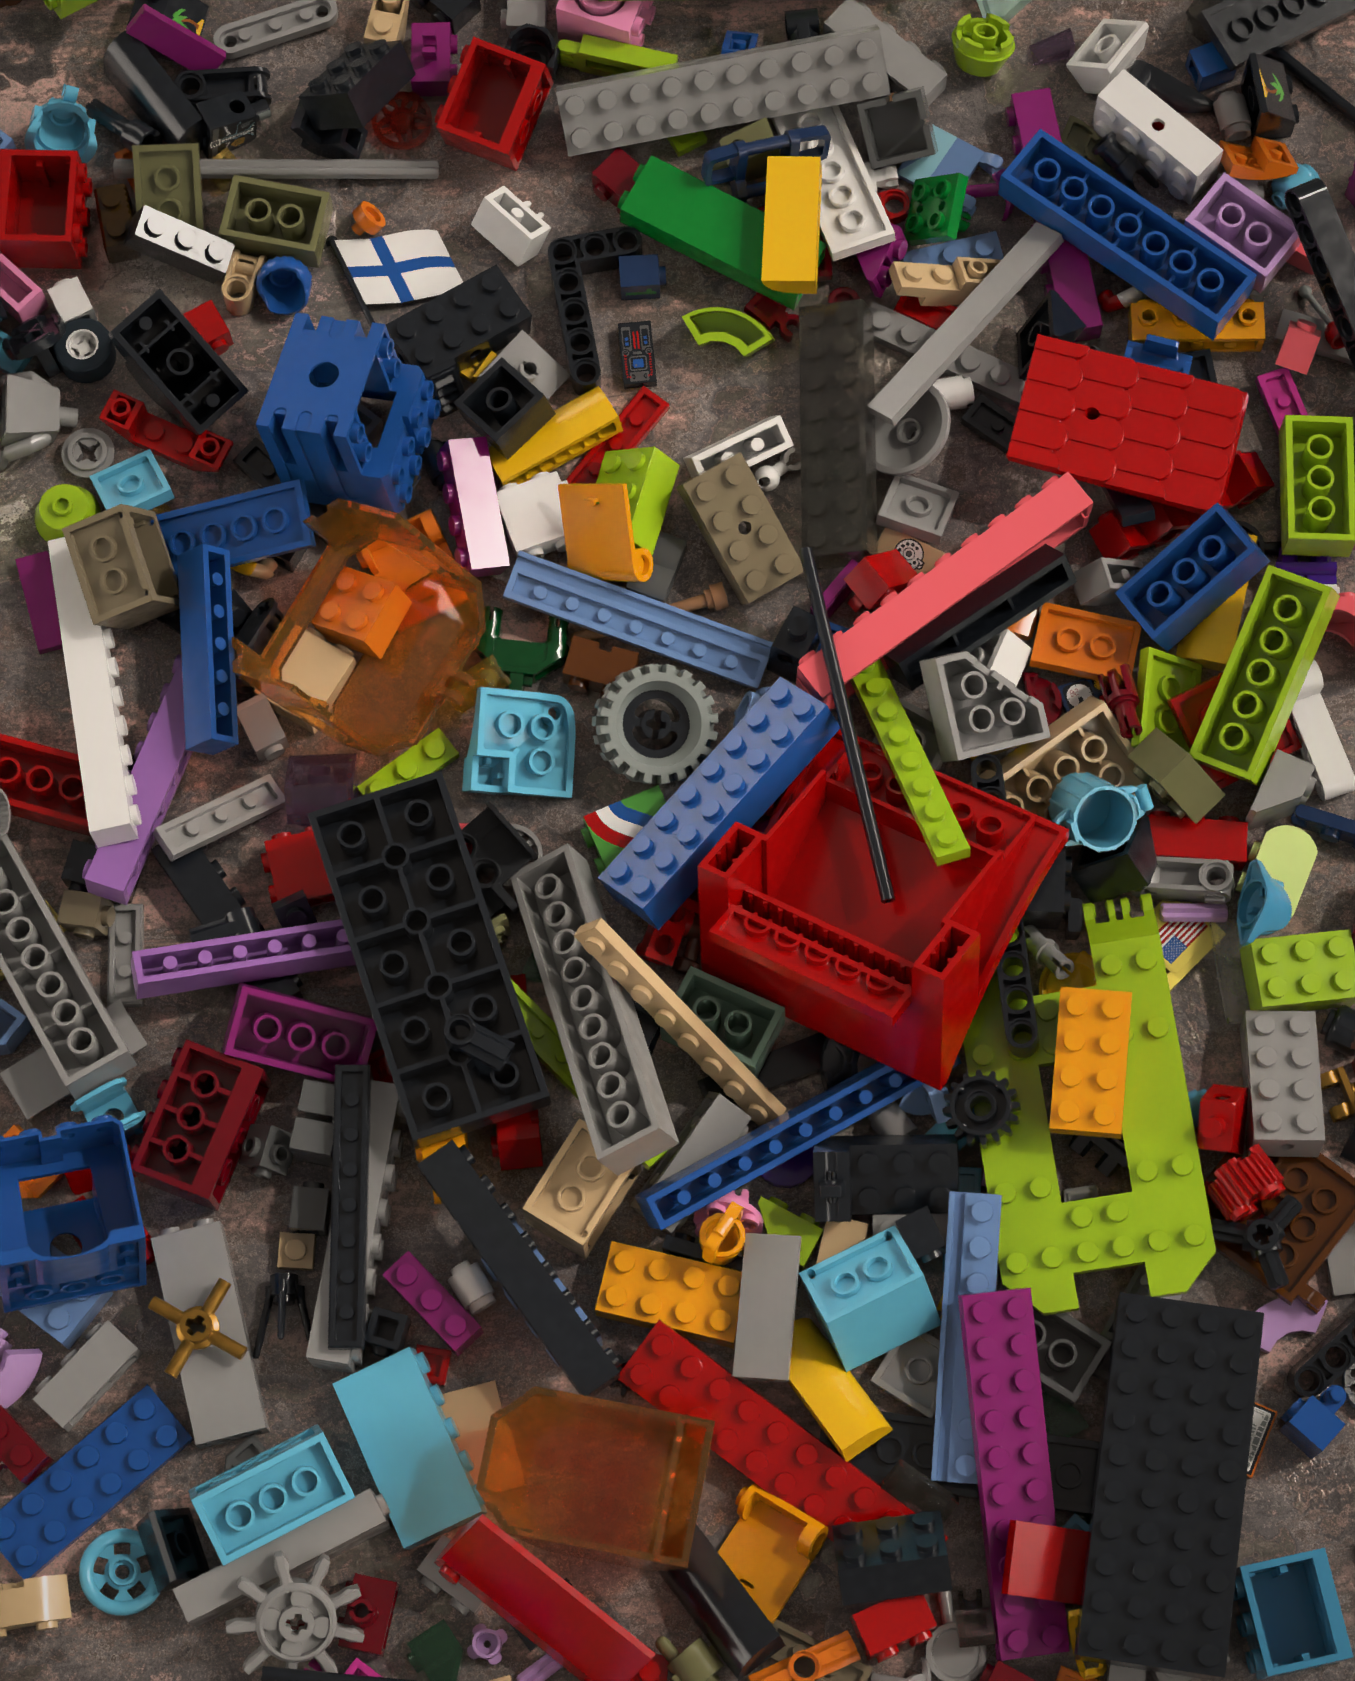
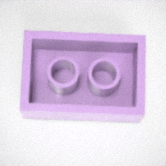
(1245, 228)

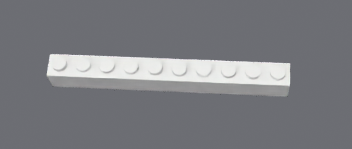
(95, 709)

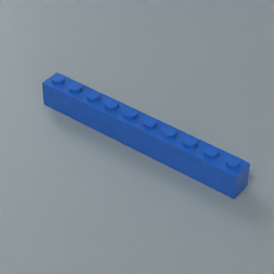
(773, 1143)

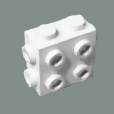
(533, 514)

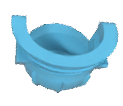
(62, 126)

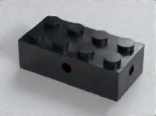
(461, 323)

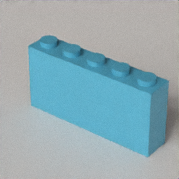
(410, 1447)

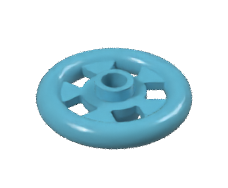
(93, 1582)

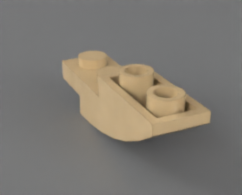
(940, 283)

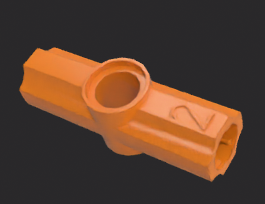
(826, 1656)

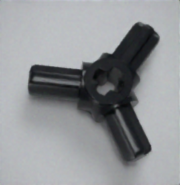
(1270, 1225)

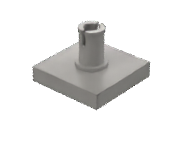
(533, 364)

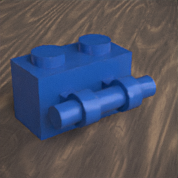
(1313, 1422)

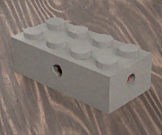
(1283, 1082)

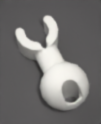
(771, 474)

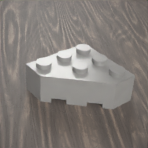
(978, 708)

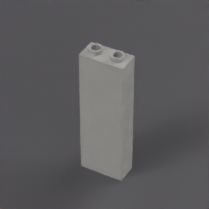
(218, 1387)
(330, 1534)

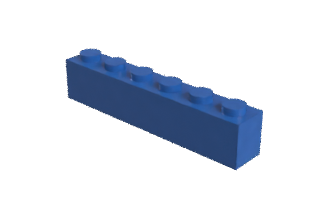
(207, 649)

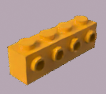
(1241, 334)

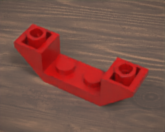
(165, 439)

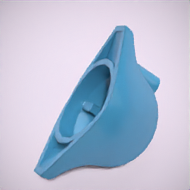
(1261, 905)

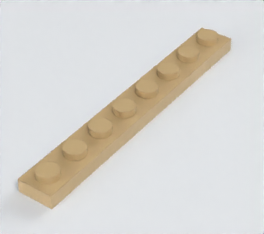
(679, 1021)

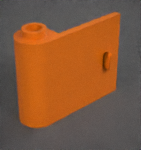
(396, 567)

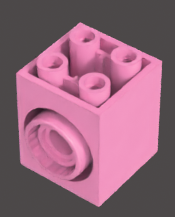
(604, 19)

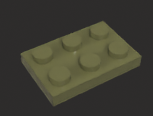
(169, 180)

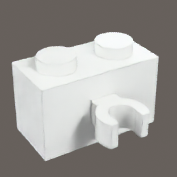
(511, 225)

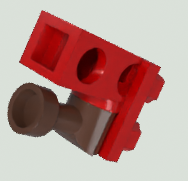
(662, 944)

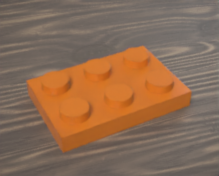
(1083, 642)

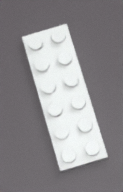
(850, 207)

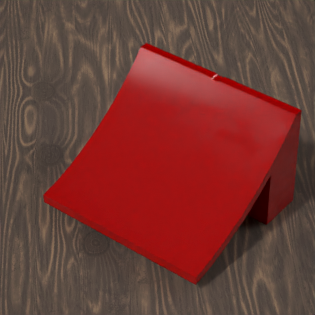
(806, 925)

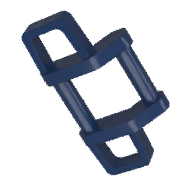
(739, 152)

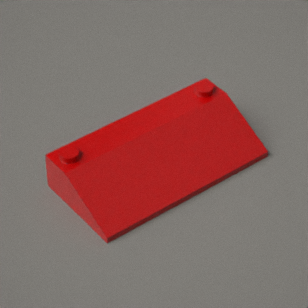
(541, 1604)

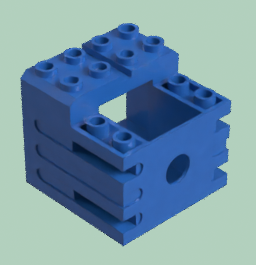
(314, 421)
(105, 1225)

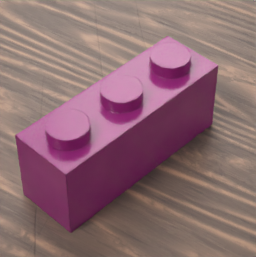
(433, 1303)

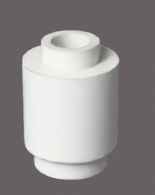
(956, 391)
(471, 1287)

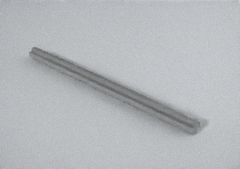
(305, 168)

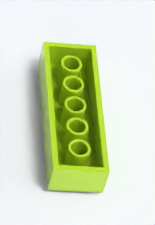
(1264, 675)

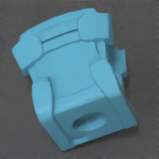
(110, 1097)

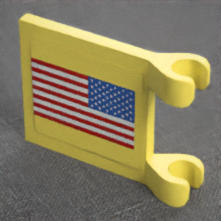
(1182, 945)

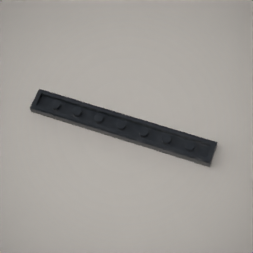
(349, 1208)

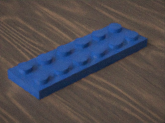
(247, 524)
(89, 1482)

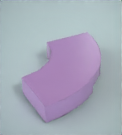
(1286, 1319)
(17, 1372)

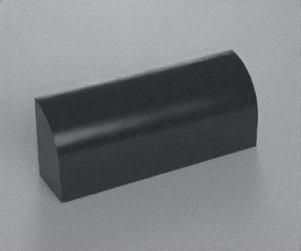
(151, 91)
(723, 1609)

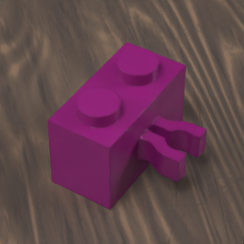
(432, 57)

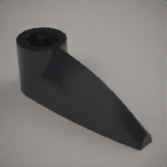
(1170, 90)

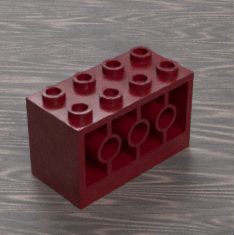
(216, 1141)

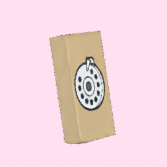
(917, 553)

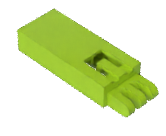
(610, 57)

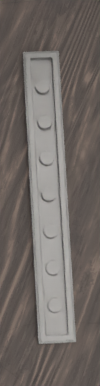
(965, 323)

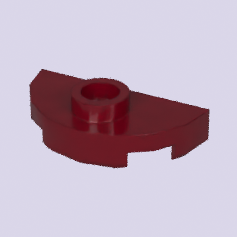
(1044, 692)

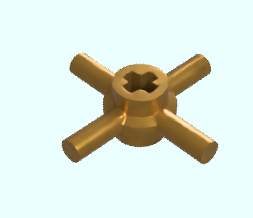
(200, 1340)

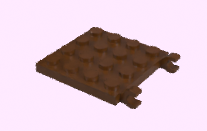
(1312, 1235)

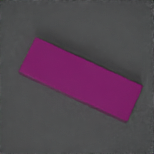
(174, 40)
(40, 599)

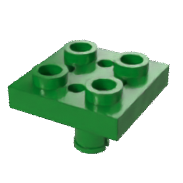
(937, 209)

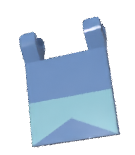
(952, 157)

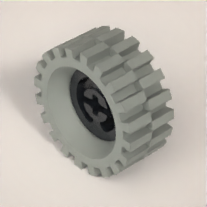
(690, 730)

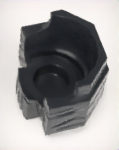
(536, 44)

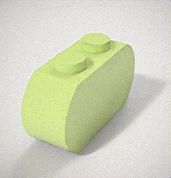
(1287, 857)

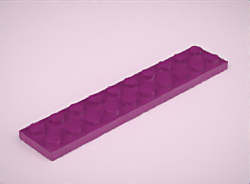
(1010, 1457)

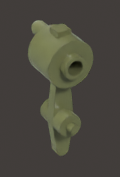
(695, 1663)

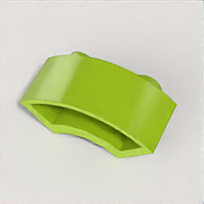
(728, 326)

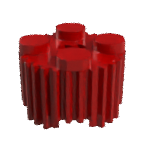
(1244, 1184)

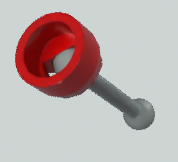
(1331, 333)

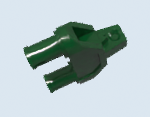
(524, 660)

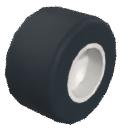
(80, 339)

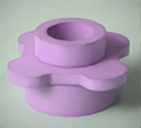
(483, 1634)

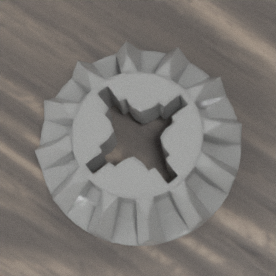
(90, 439)

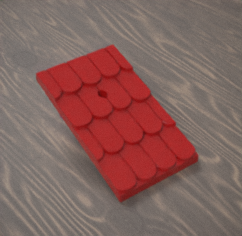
(1127, 425)

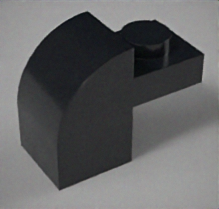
(331, 143)

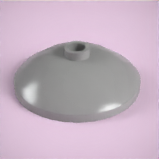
(896, 450)

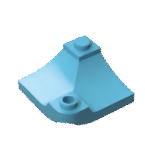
(520, 746)

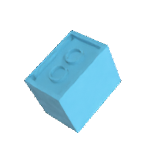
(870, 1298)

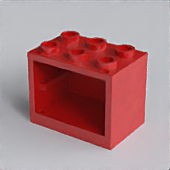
(494, 103)
(44, 208)

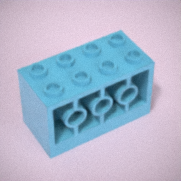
(270, 1494)

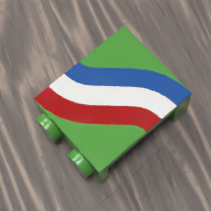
(616, 825)

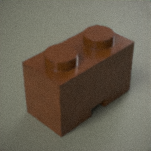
(594, 668)

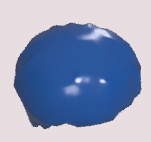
(284, 285)

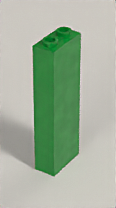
(701, 224)

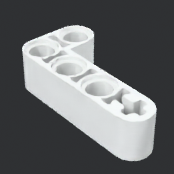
(1320, 740)

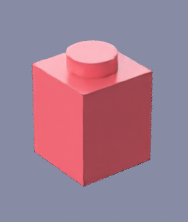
(1298, 346)

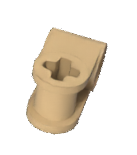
(241, 279)

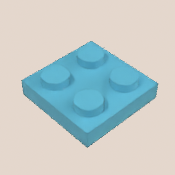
(133, 483)

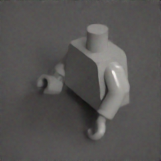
(30, 415)

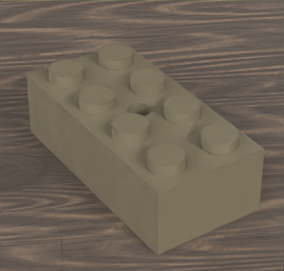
(719, 503)

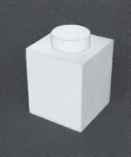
(71, 300)

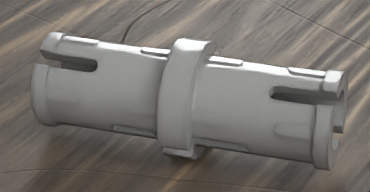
(1047, 953)

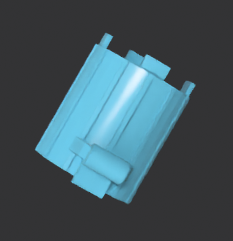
(1097, 811)

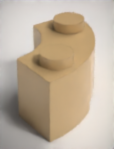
(34, 1603)

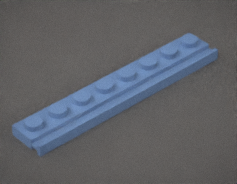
(638, 620)
(969, 1269)

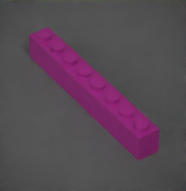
(1067, 267)

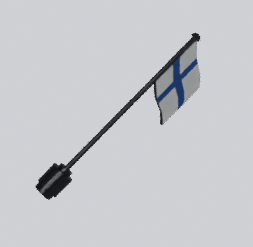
(399, 272)

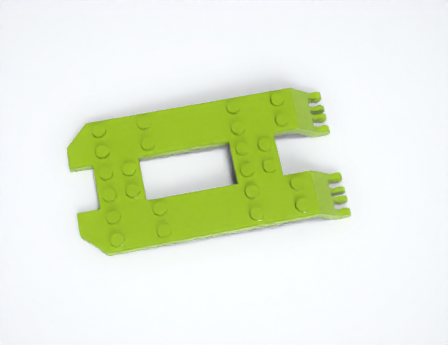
(1167, 1212)

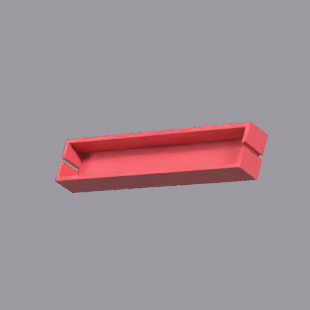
(1037, 520)

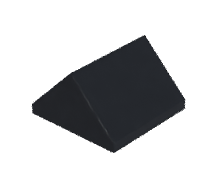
(1051, 319)
(172, 1547)

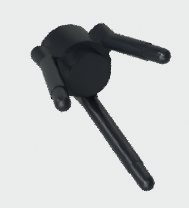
(282, 1292)

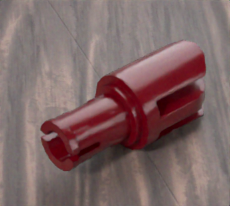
(1122, 700)

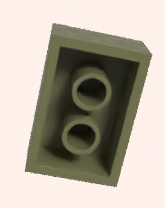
(276, 219)

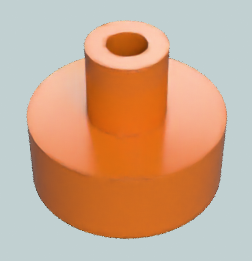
(367, 219)

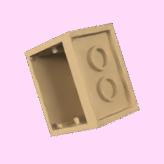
(577, 1194)

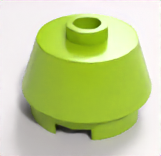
(982, 44)
(62, 507)

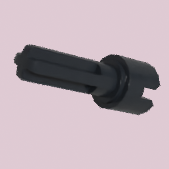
(131, 132)

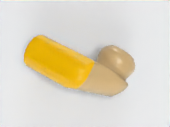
(260, 570)

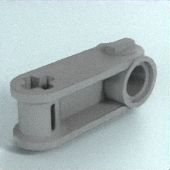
(1189, 880)

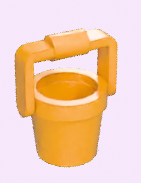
(722, 1235)

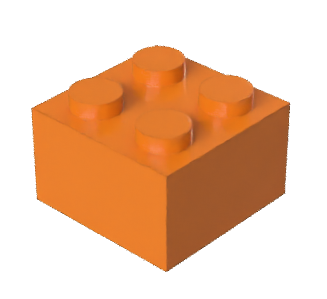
(362, 612)

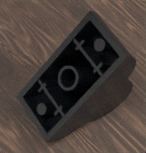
(176, 364)

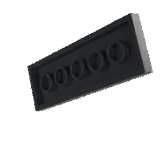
(1266, 25)

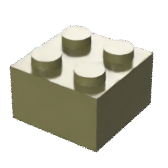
(1174, 777)

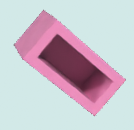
(19, 293)

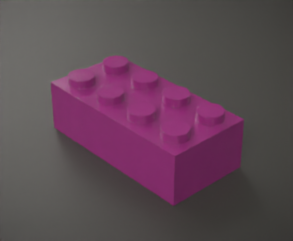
(296, 1033)

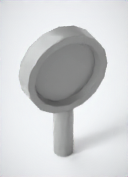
(943, 1652)

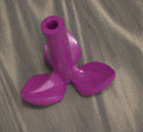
(989, 190)

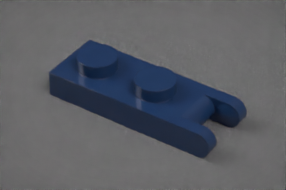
(1327, 825)

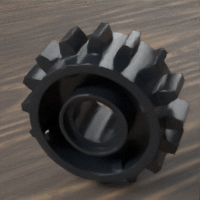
(981, 1128)

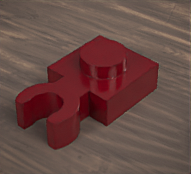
(772, 314)

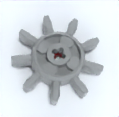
(281, 1603)

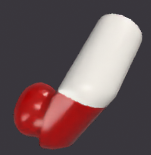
(1111, 302)

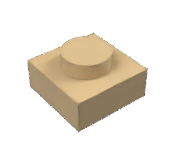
(296, 1251)

